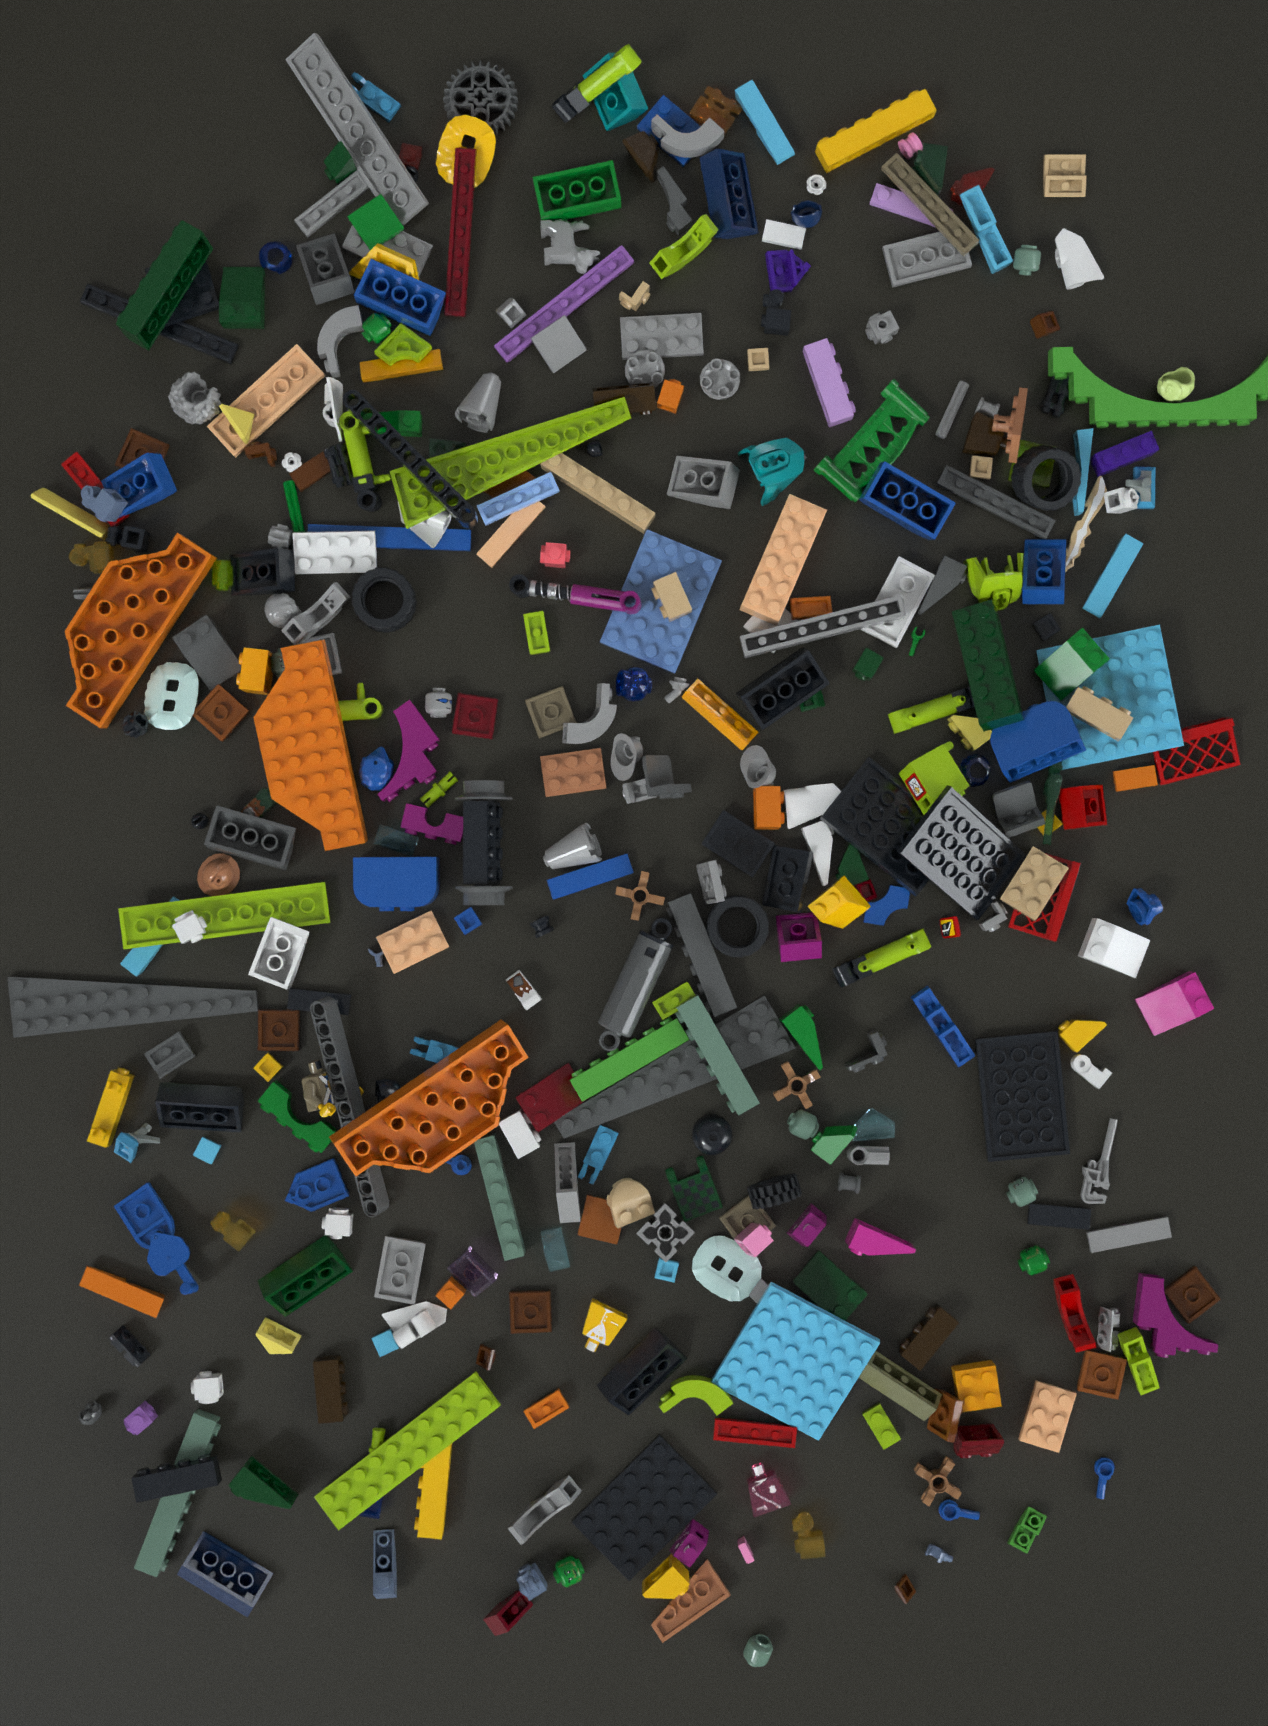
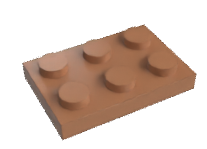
(573, 772)

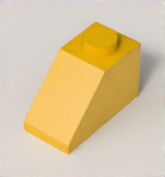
(1079, 1032)

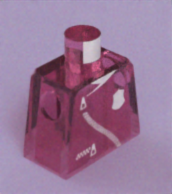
(766, 1491)

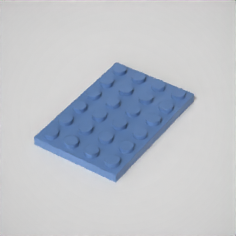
(647, 632)

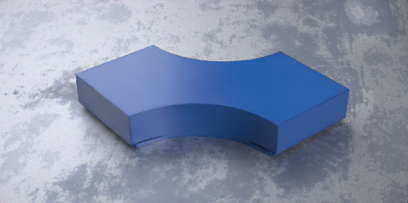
(894, 899)

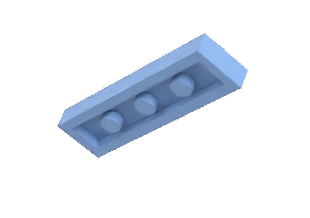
(518, 498)

